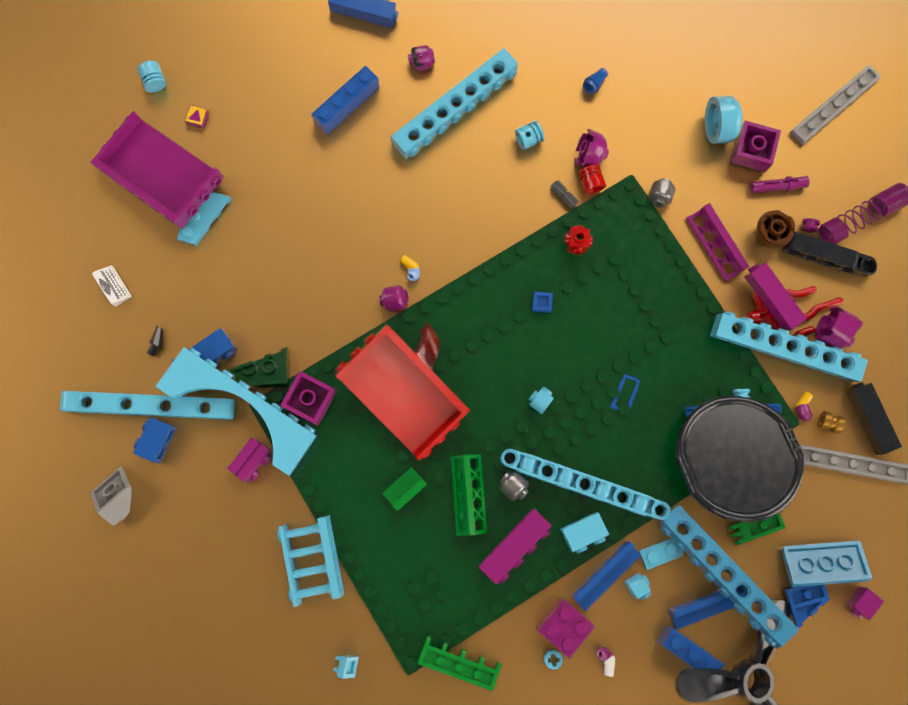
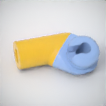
(412, 266)

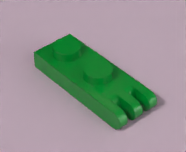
(753, 530)

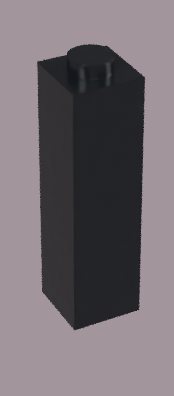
(873, 418)

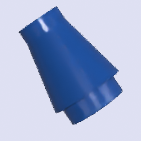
(594, 81)

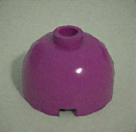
(591, 148)

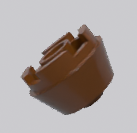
(775, 228)

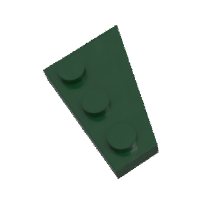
(265, 372)

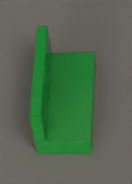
(404, 489)

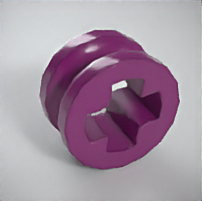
(810, 225)

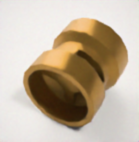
(831, 422)

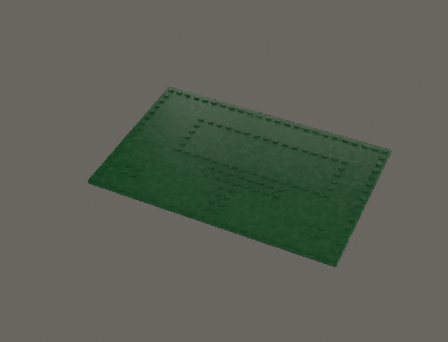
(615, 312)

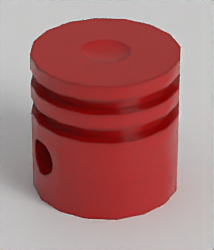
(592, 179)

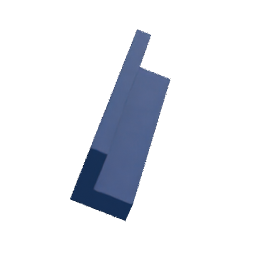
(606, 575)
(701, 608)

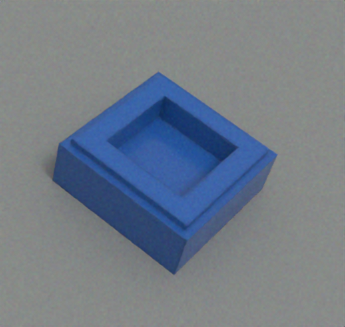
(542, 302)

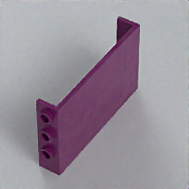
(157, 170)

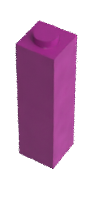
(775, 296)

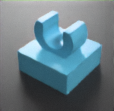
(347, 666)

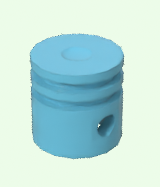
(151, 76)
(529, 135)

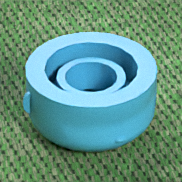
(723, 119)

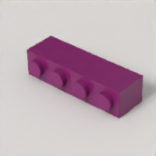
(515, 546)

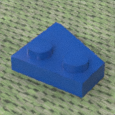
(805, 601)

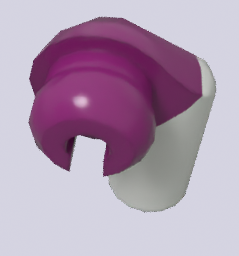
(608, 659)

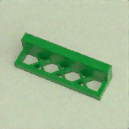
(465, 495)

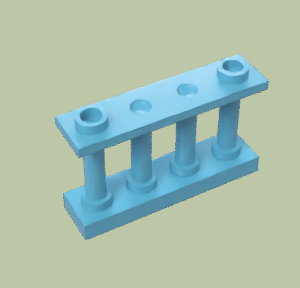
(329, 567)

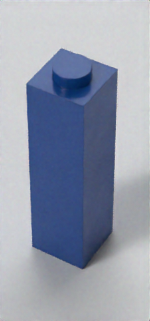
(374, 11)

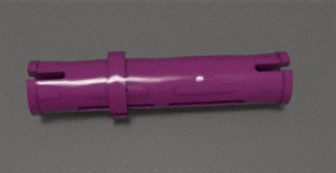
(787, 184)

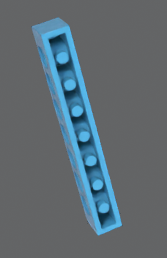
(784, 627)

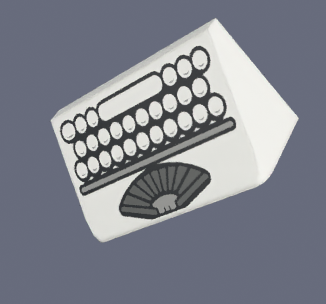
(112, 285)

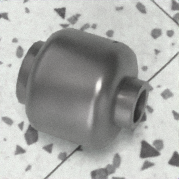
(662, 192)
(514, 485)

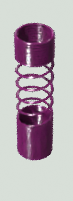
(883, 203)

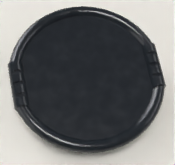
(739, 458)

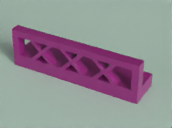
(723, 239)

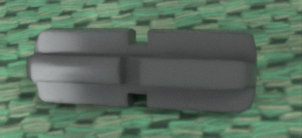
(562, 192)

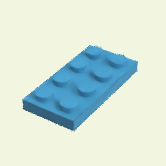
(826, 563)

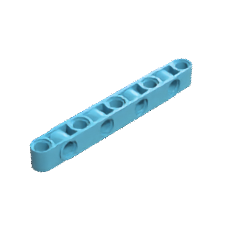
(146, 405)
(597, 489)

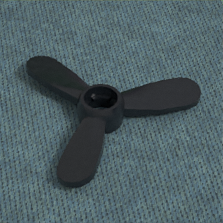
(714, 684)

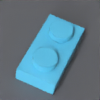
(660, 553)

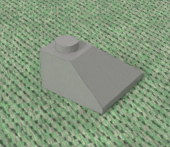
(113, 497)

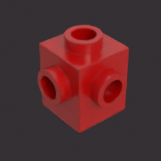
(578, 246)

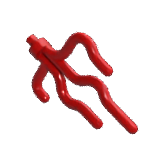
(763, 315)

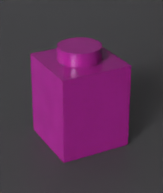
(864, 603)

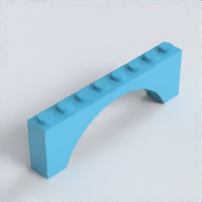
(191, 374)

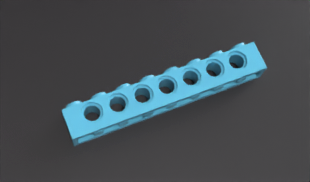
(500, 61)
(854, 364)

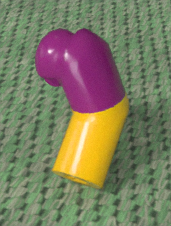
(803, 408)

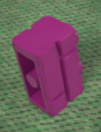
(250, 460)

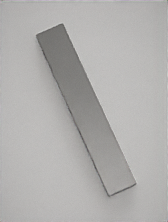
(835, 104)
(855, 464)

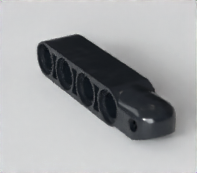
(830, 255)

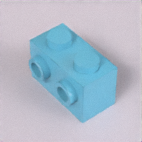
(584, 532)

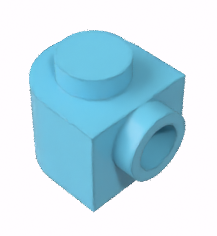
(541, 400)
(638, 586)

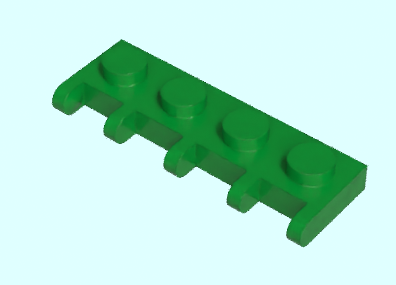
(458, 666)

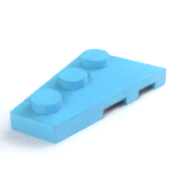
(199, 224)

